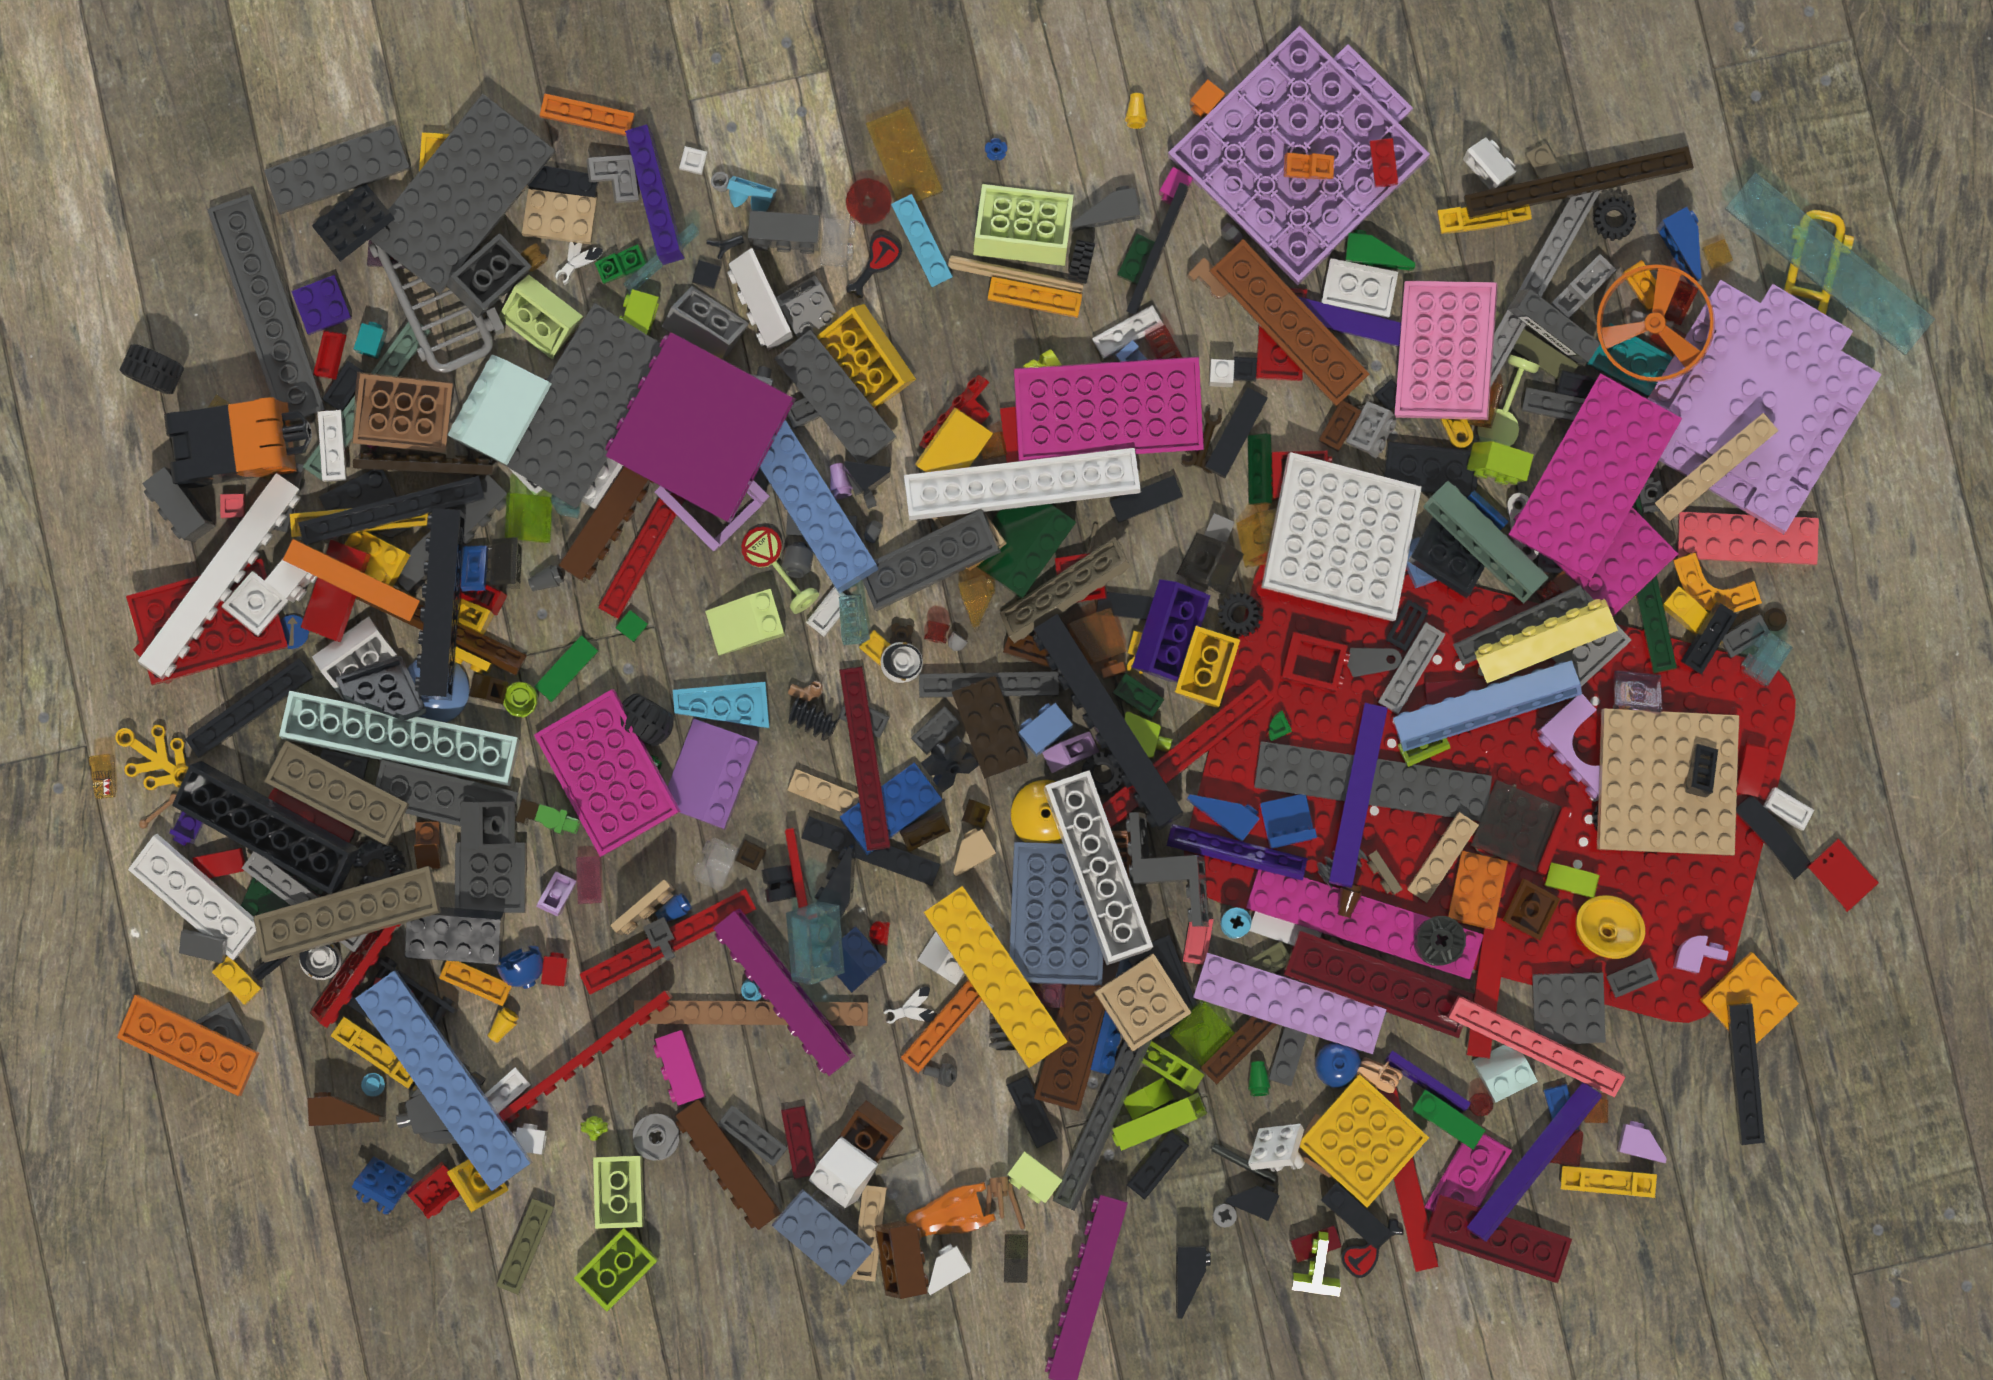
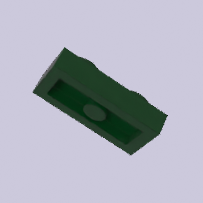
(1136, 259)
(1138, 696)

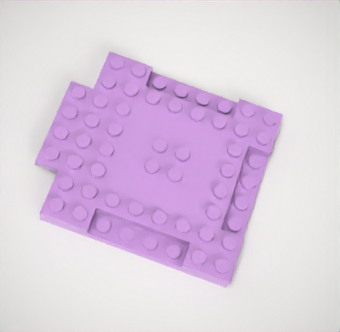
(1299, 105)
(1774, 362)

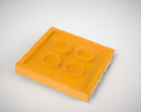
(1753, 984)

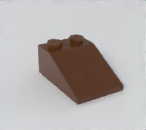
(334, 1110)
(871, 1131)

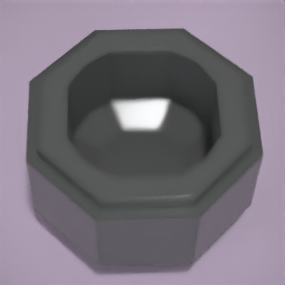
(1231, 234)
(873, 531)

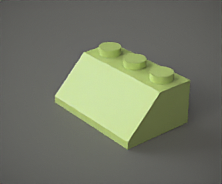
(540, 316)

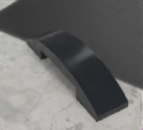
(1773, 836)

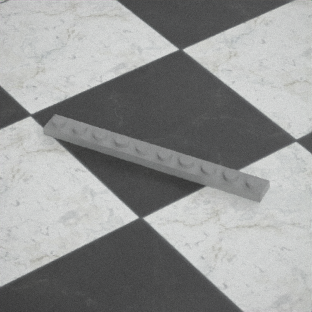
(1542, 273)

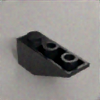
(841, 881)

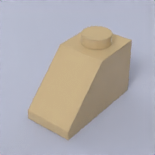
(973, 851)

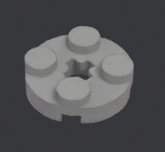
(643, 1140)

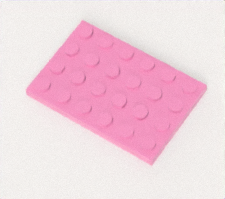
(1446, 350)

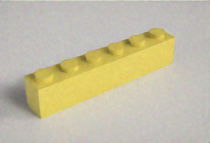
(1545, 640)

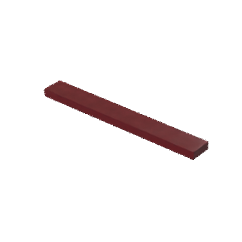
(864, 758)

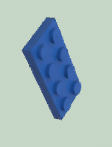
(904, 800)

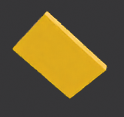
(954, 444)

